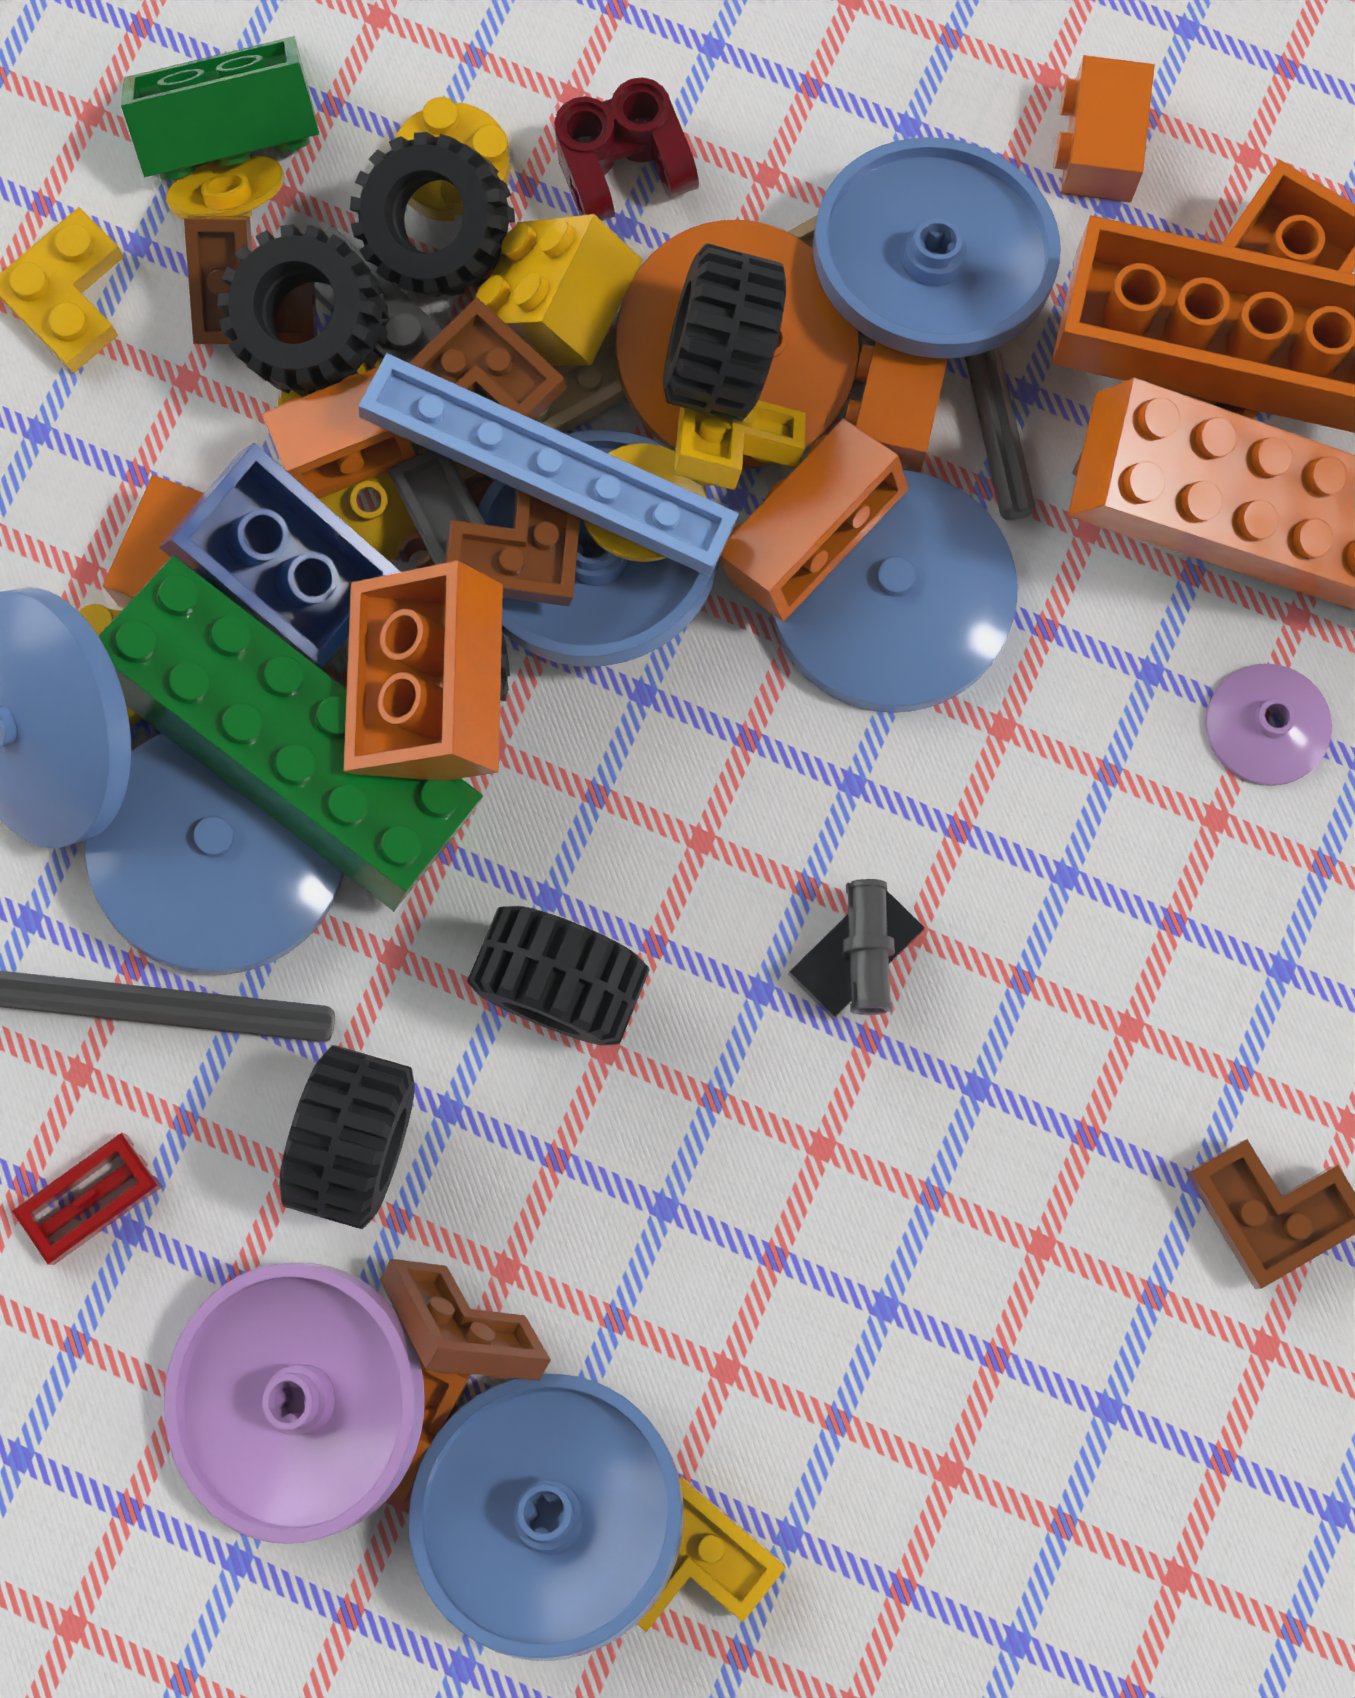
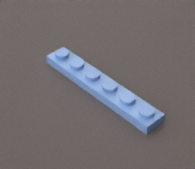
(547, 464)

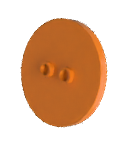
(813, 351)

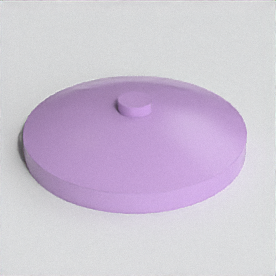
(293, 1402)

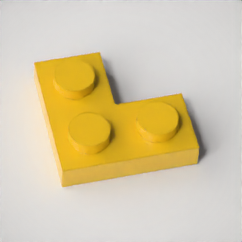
(48, 286)
(713, 446)
(719, 1559)

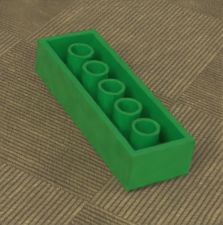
(275, 732)

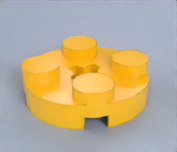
(467, 125)

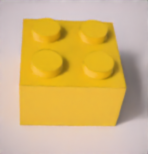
(561, 285)

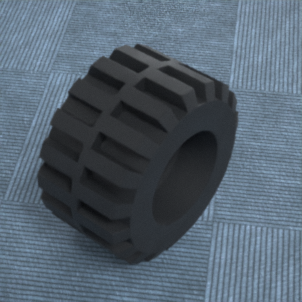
(384, 204)
(269, 276)
(724, 332)
(558, 975)
(346, 1136)

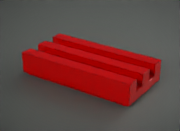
(134, 1166)

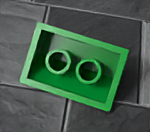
(219, 109)

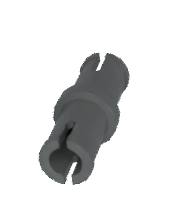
(868, 947)

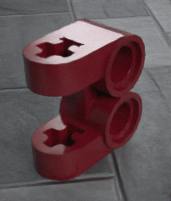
(620, 138)

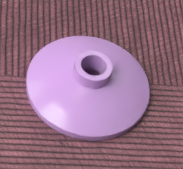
(1251, 745)

